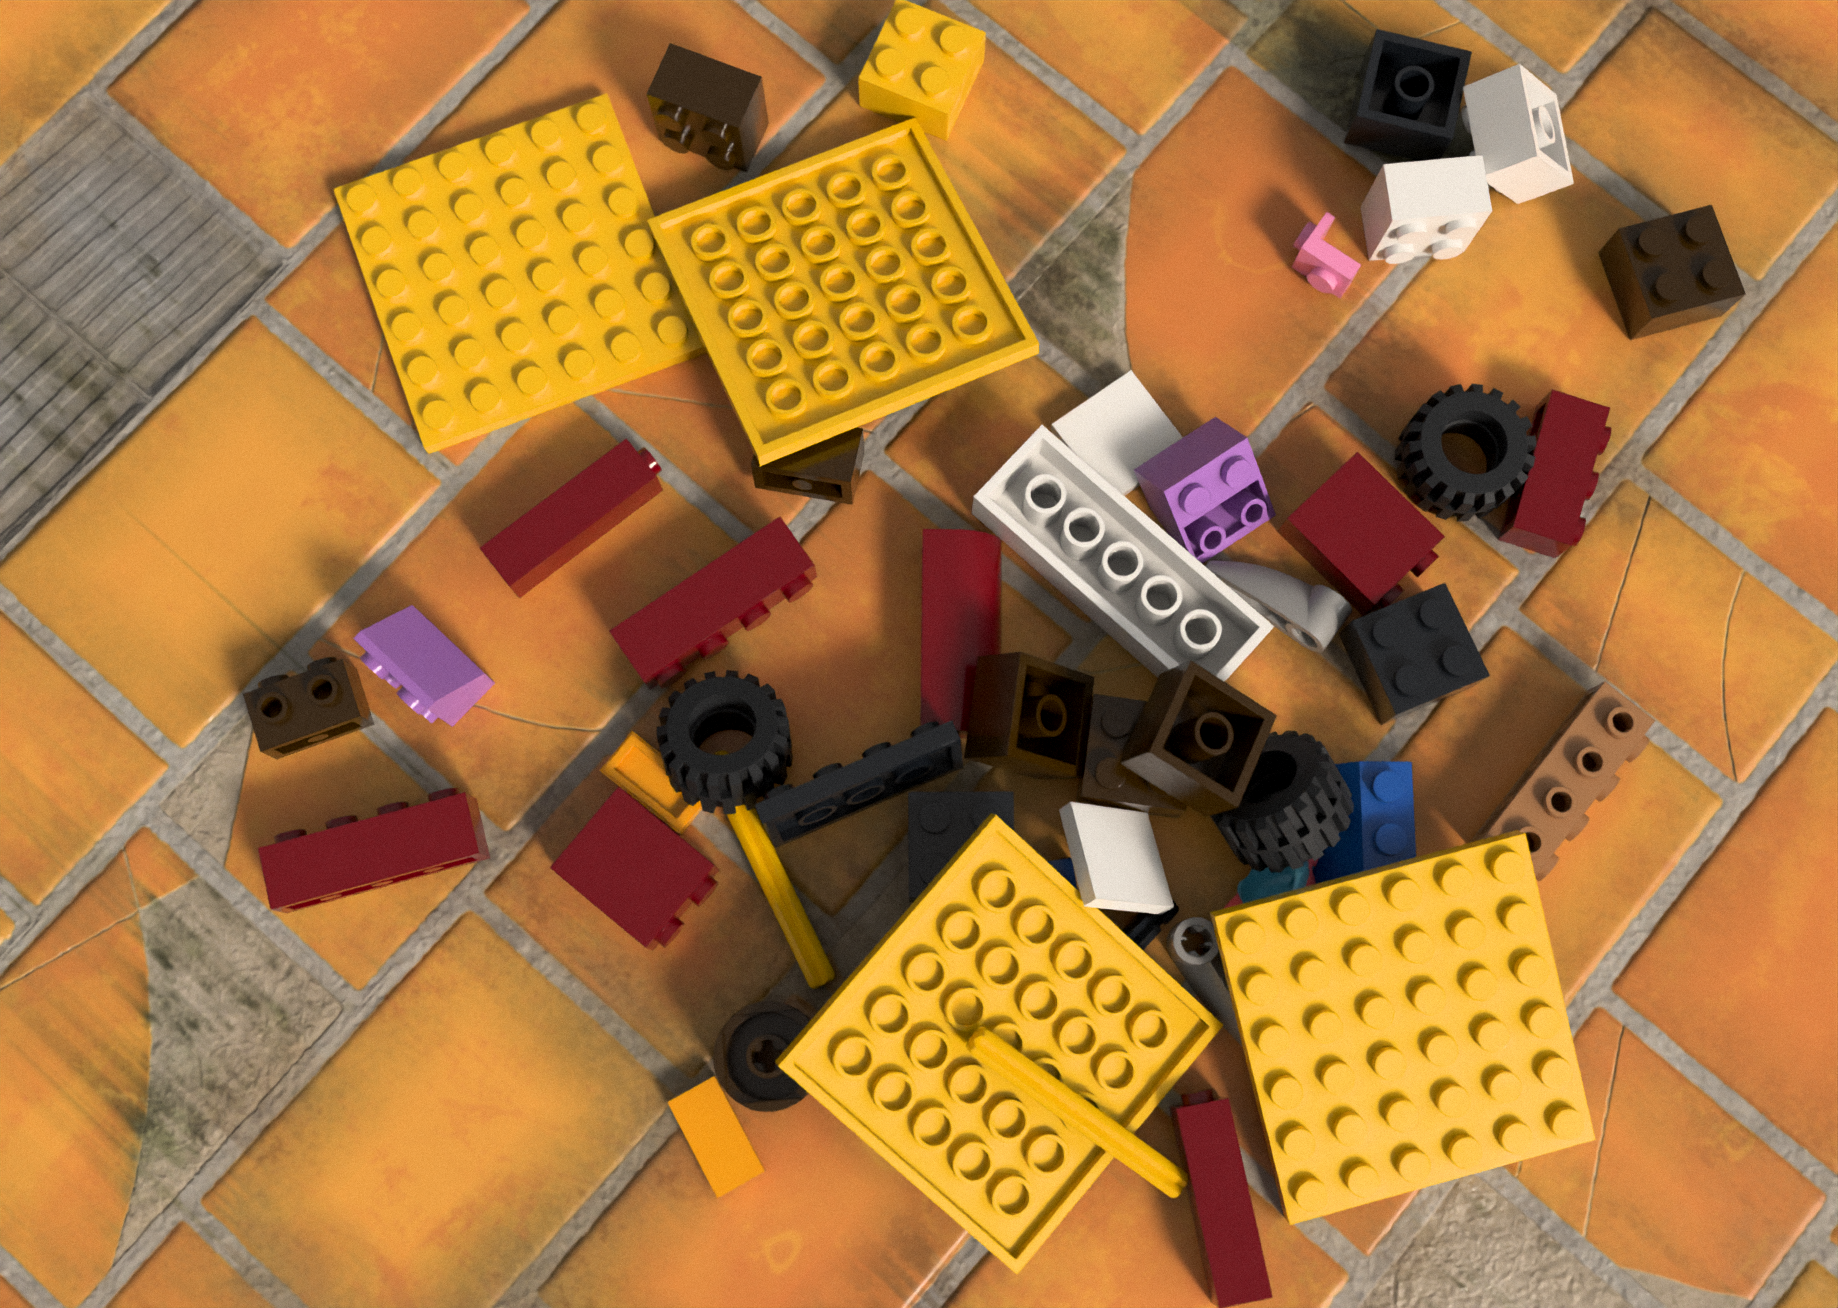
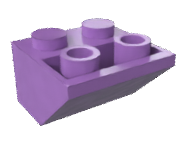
(1206, 489)
(429, 666)

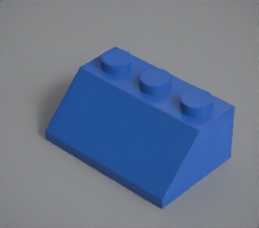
(1380, 822)

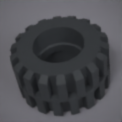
(1491, 426)
(719, 706)
(1289, 806)

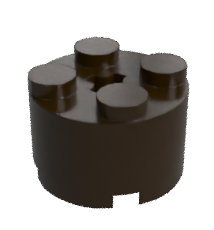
(737, 1051)

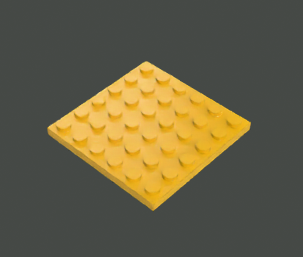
(517, 273)
(841, 290)
(1015, 952)
(1403, 1026)

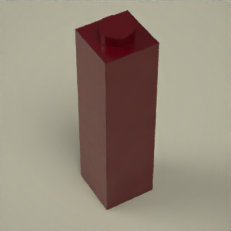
(574, 517)
(1220, 1200)

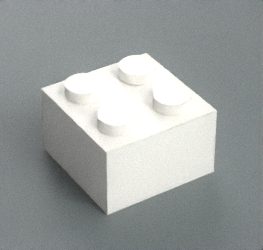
(1518, 133)
(1425, 208)

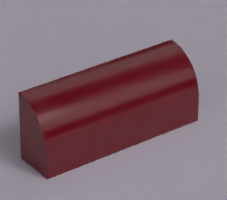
(957, 619)

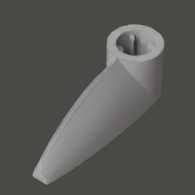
(1292, 606)
(1205, 971)

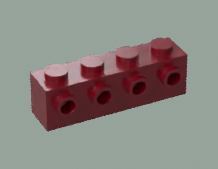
(715, 604)
(373, 851)

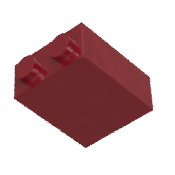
(1362, 535)
(636, 870)

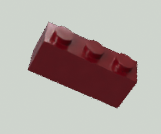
(1549, 503)

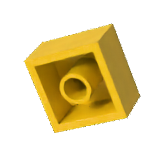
(921, 68)

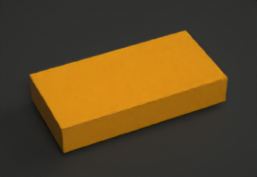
(641, 774)
(716, 1136)

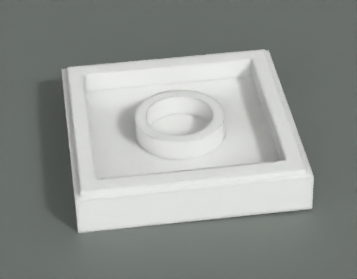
(1117, 431)
(1115, 858)

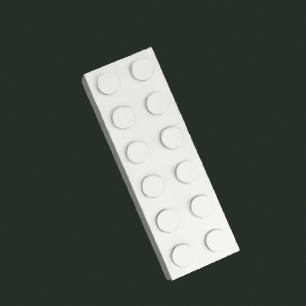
(1116, 561)

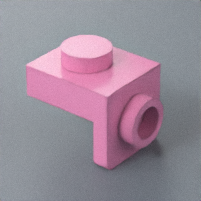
(1322, 263)

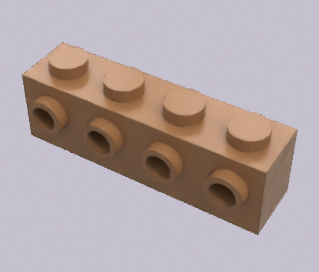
(1570, 774)

